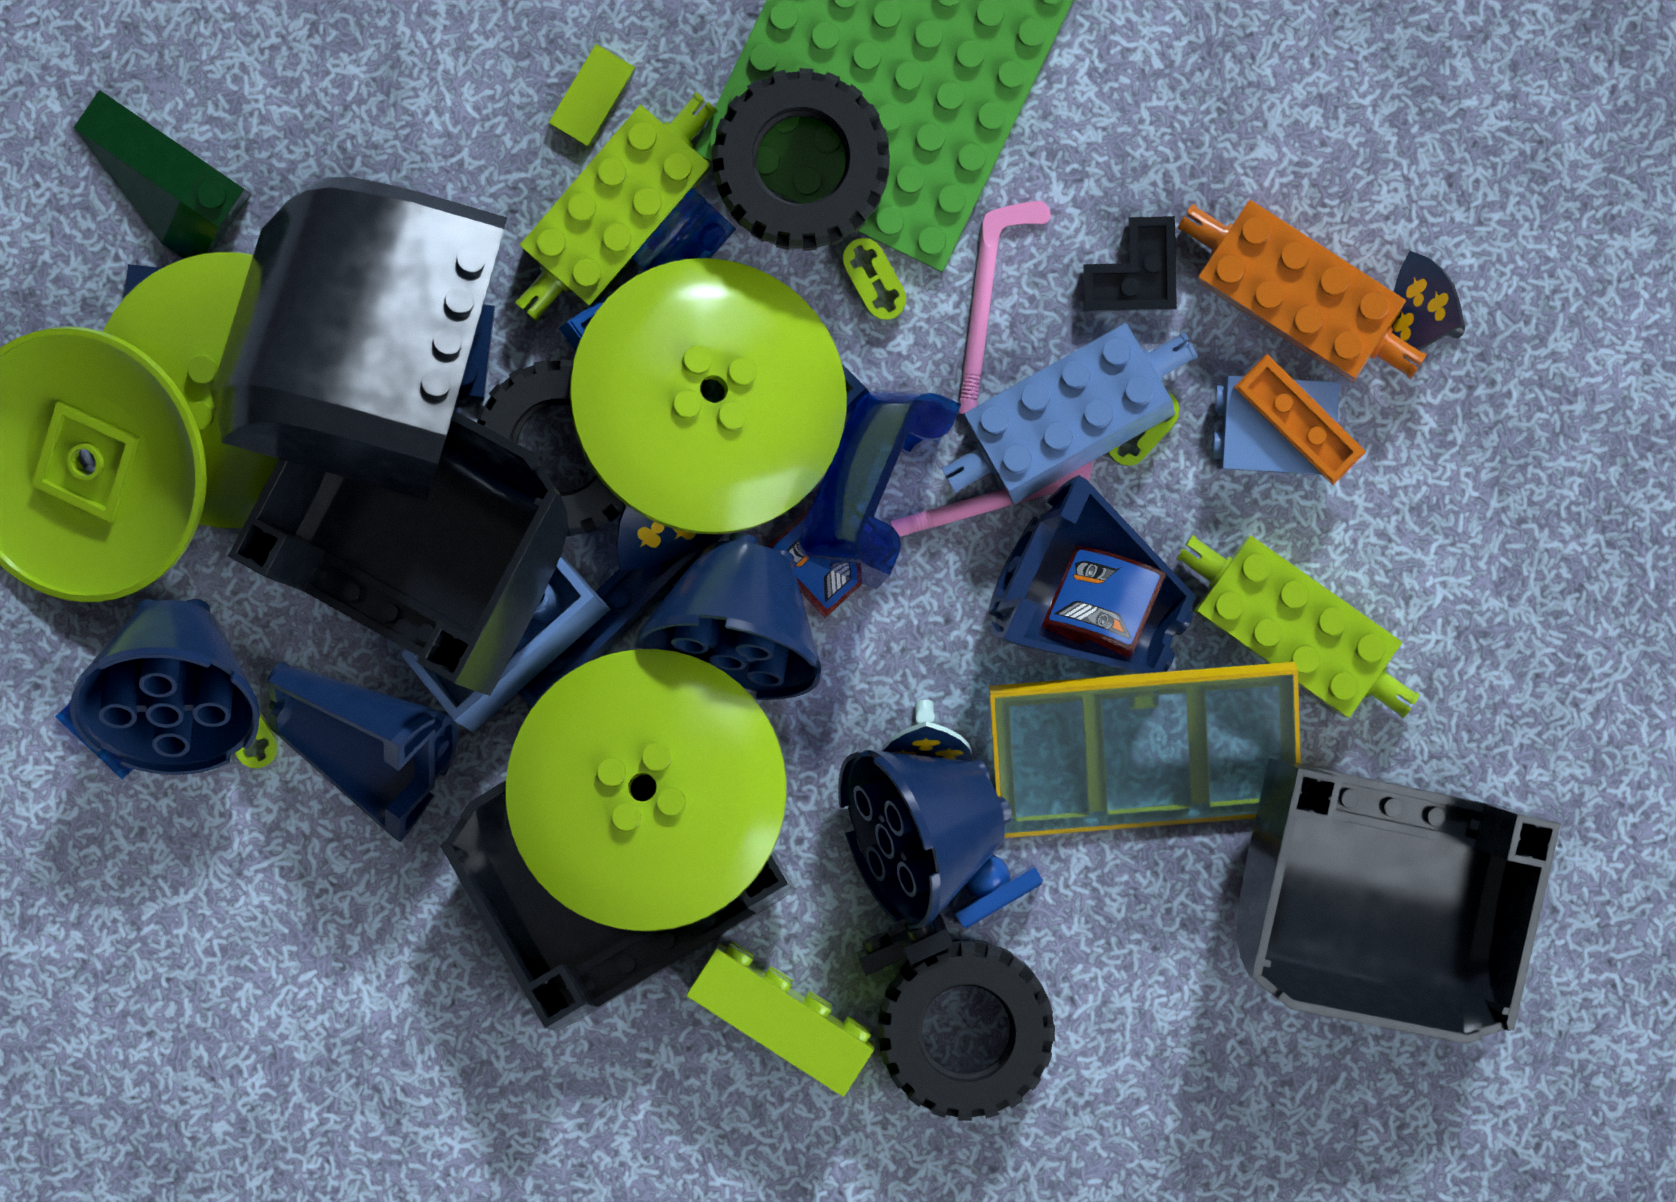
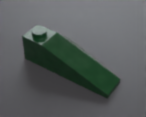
(168, 185)

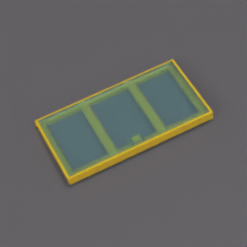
(1141, 747)

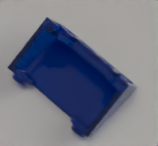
(841, 521)

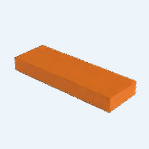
(1299, 419)

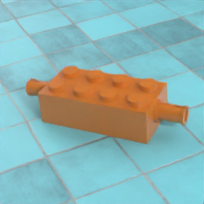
(1301, 291)

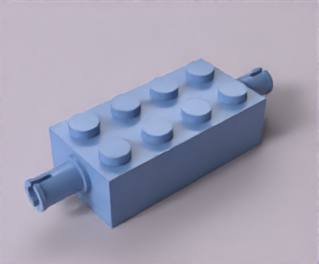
(1070, 413)

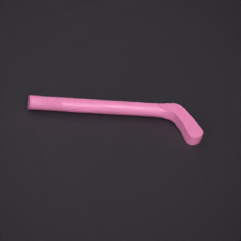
(992, 225)
(974, 506)

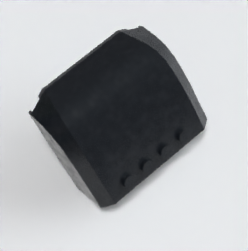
(357, 331)
(431, 575)
(1391, 902)
(557, 955)

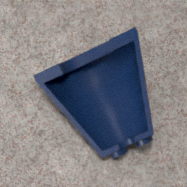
(1038, 563)
(364, 742)

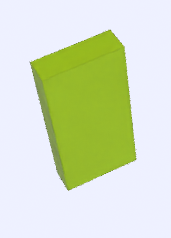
(592, 95)

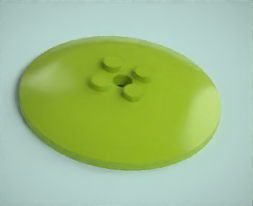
(183, 325)
(669, 447)
(138, 510)
(713, 801)

